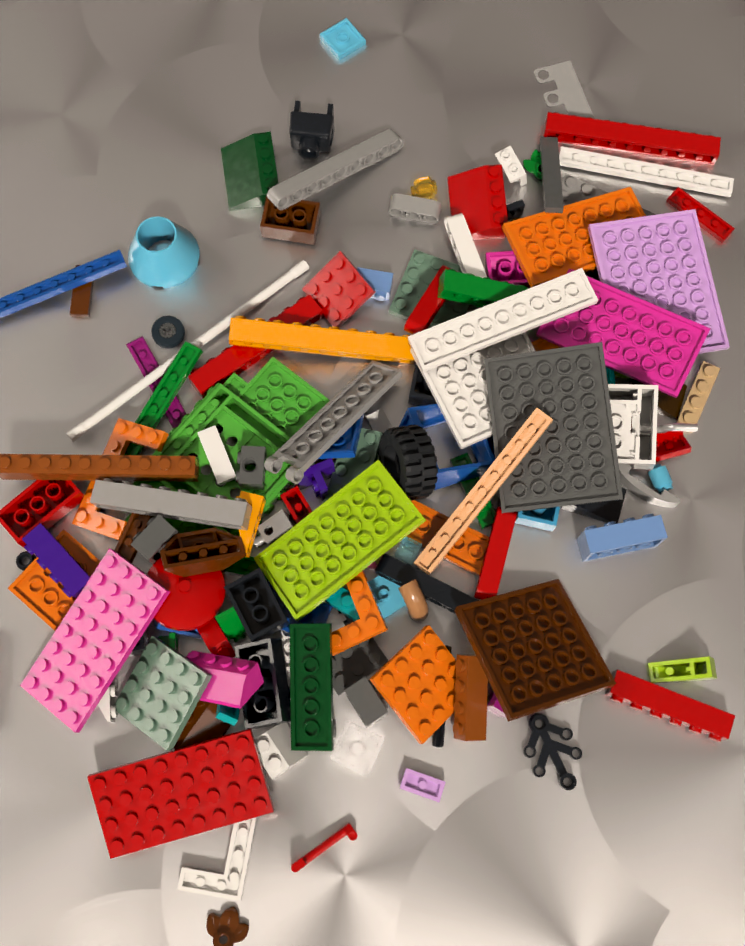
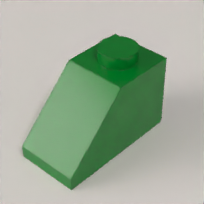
(231, 625)

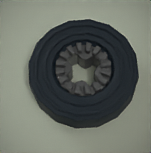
(167, 323)

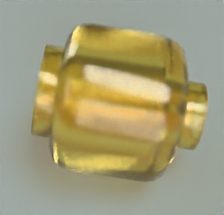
(424, 188)

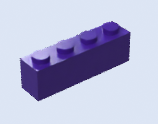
(57, 560)

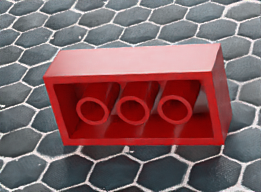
(39, 503)

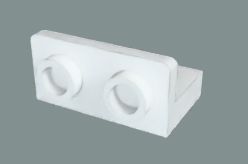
(511, 166)

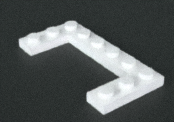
(231, 883)

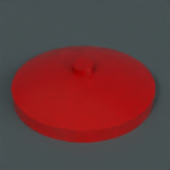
(191, 599)

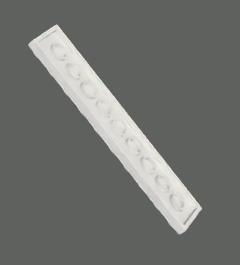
(502, 320)

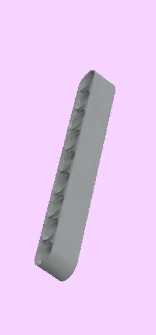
(334, 169)

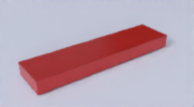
(707, 219)

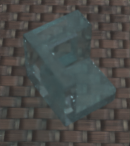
(408, 550)

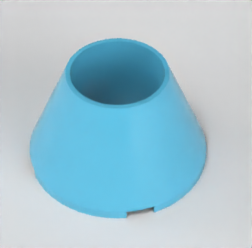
(163, 267)

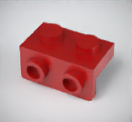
(671, 445)

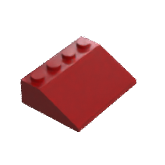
(481, 199)

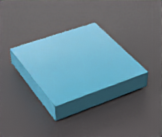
(342, 39)

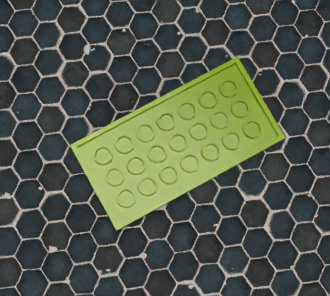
(338, 540)

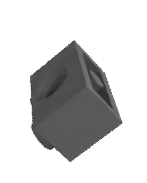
(251, 479)

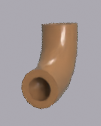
(414, 601)

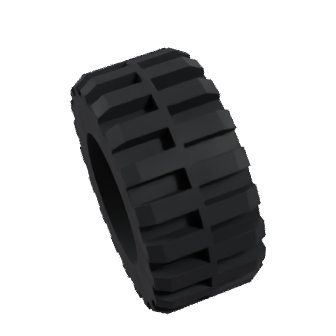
(410, 460)

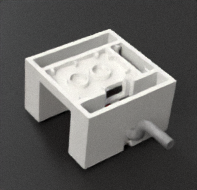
(635, 424)

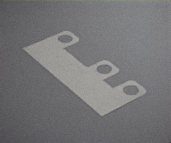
(569, 89)

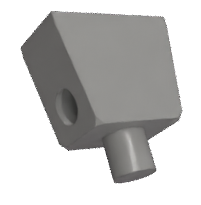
(278, 523)

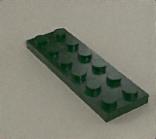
(311, 687)

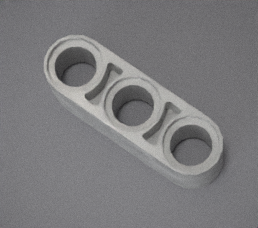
(415, 208)

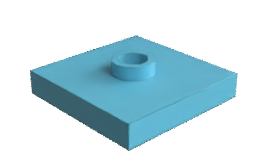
(387, 596)

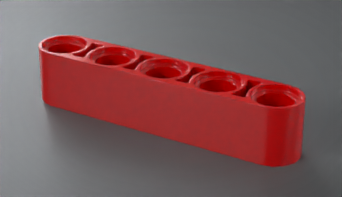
(427, 307)
(495, 554)

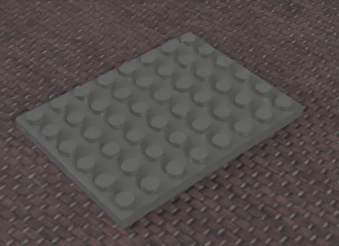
(577, 452)

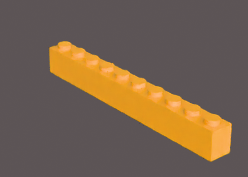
(320, 340)

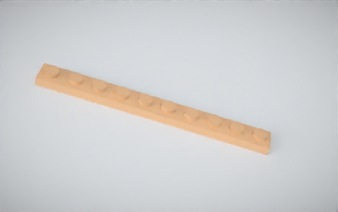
(483, 491)

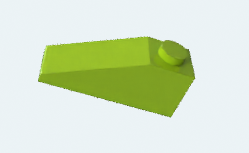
(682, 670)

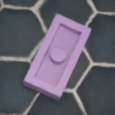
(422, 785)

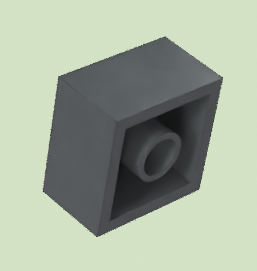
(153, 538)
(366, 702)

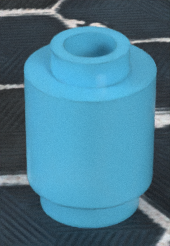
(660, 478)

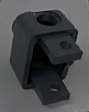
(311, 131)

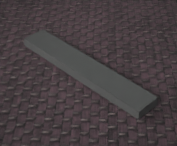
(551, 175)

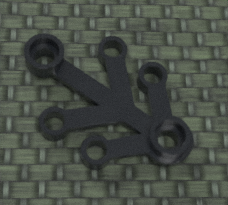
(550, 748)

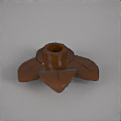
(228, 926)

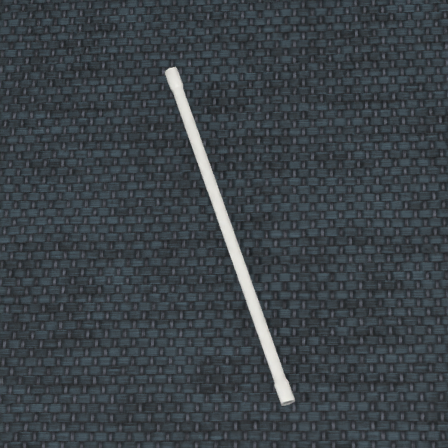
(83, 427)

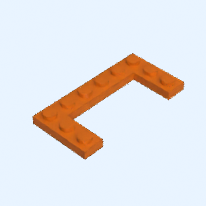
(123, 434)
(370, 622)

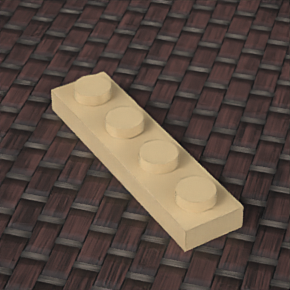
(698, 394)

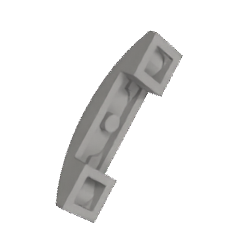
(642, 491)

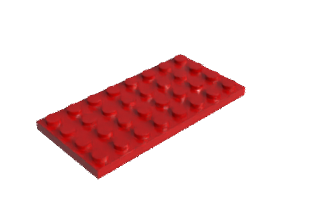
(180, 793)

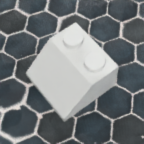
(276, 752)

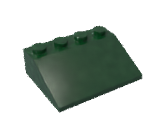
(249, 170)

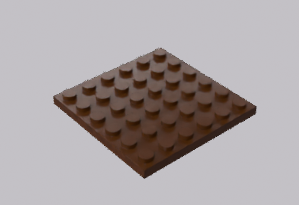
(534, 649)

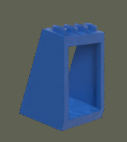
(430, 416)

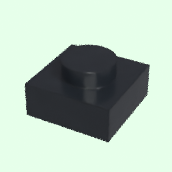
(515, 209)

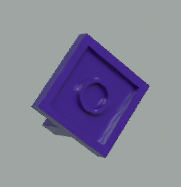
(315, 477)

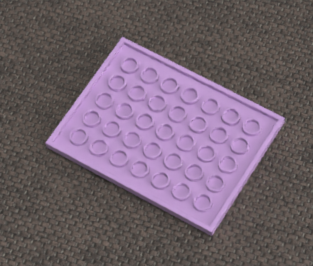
(664, 264)

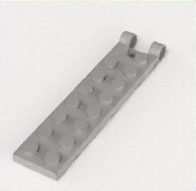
(333, 420)

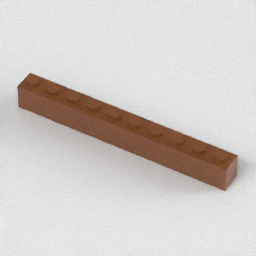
(99, 467)

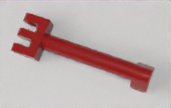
(303, 861)

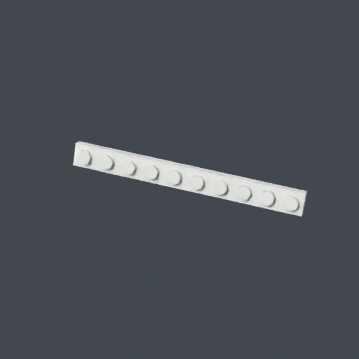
(646, 171)

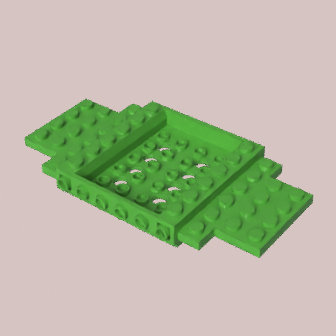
(257, 414)

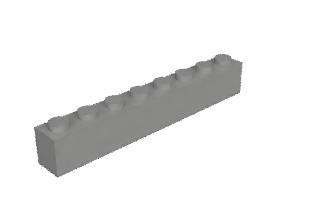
(171, 504)

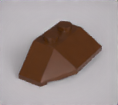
(201, 552)

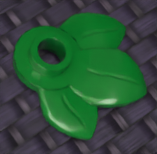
(534, 164)

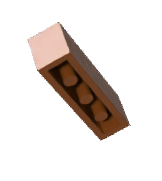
(470, 699)

